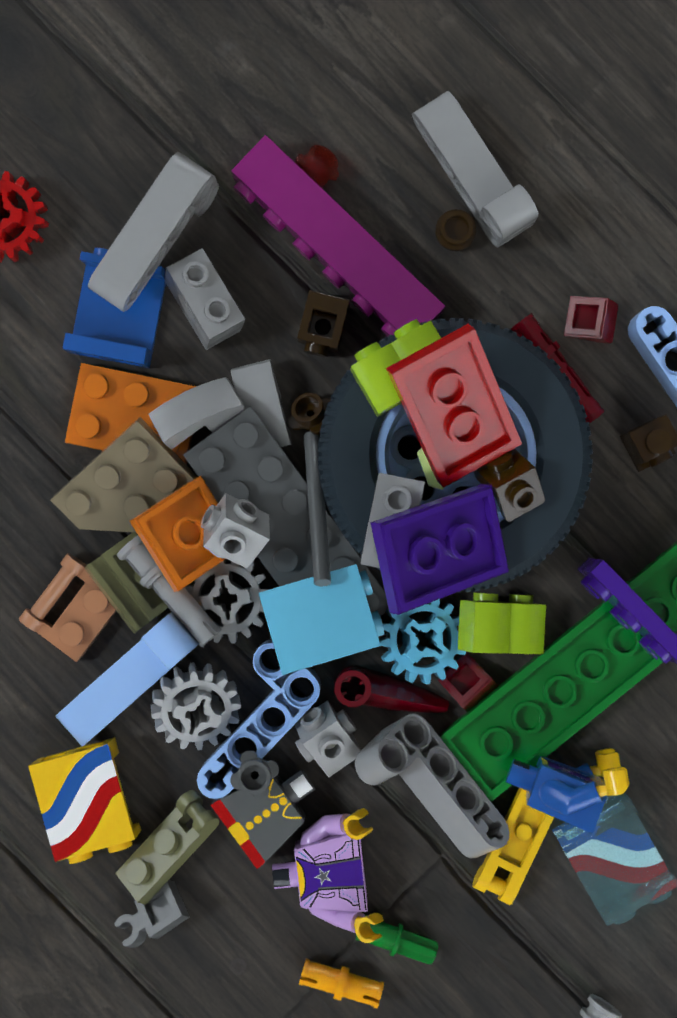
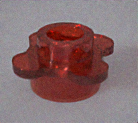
(319, 164)

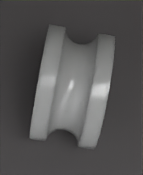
(599, 1009)

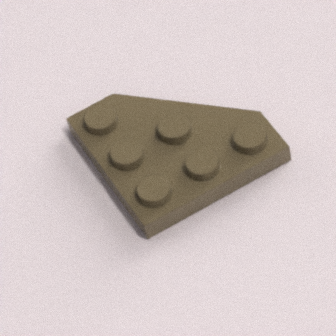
(123, 481)

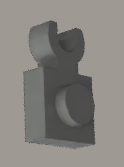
(156, 917)

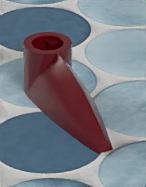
(387, 692)

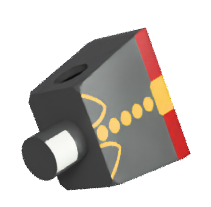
(266, 823)

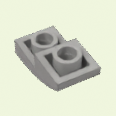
(259, 389)
(204, 405)

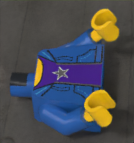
(571, 792)

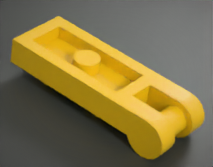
(526, 835)

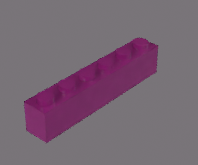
(333, 238)

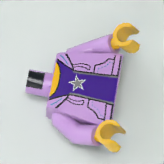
(332, 873)

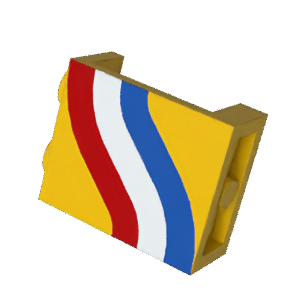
(83, 801)

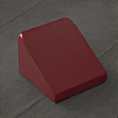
(591, 319)
(468, 683)

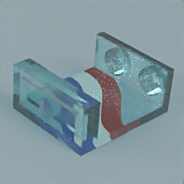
(617, 861)

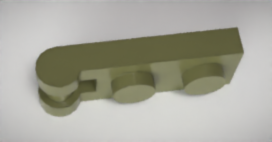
(167, 847)

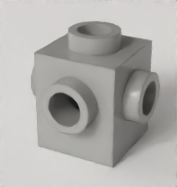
(235, 530)
(327, 738)

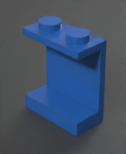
(108, 332)

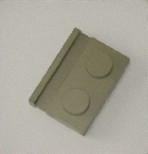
(122, 588)

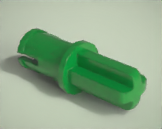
(404, 942)

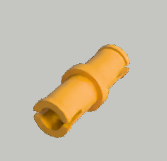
(341, 983)

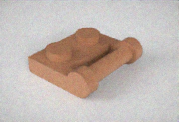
(81, 619)

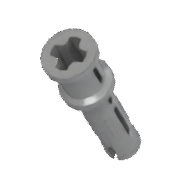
(179, 602)

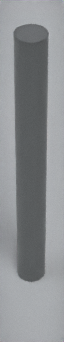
(317, 513)

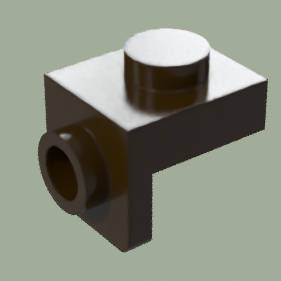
(513, 484)

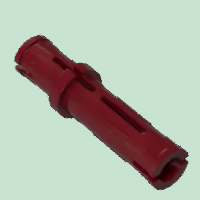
(533, 331)

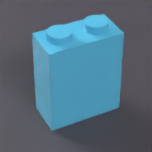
(323, 622)

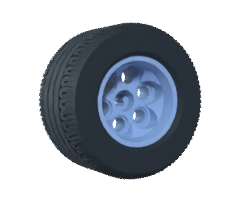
(546, 415)

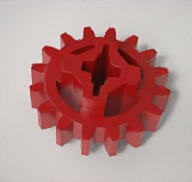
(19, 220)

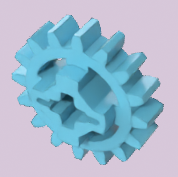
(412, 652)

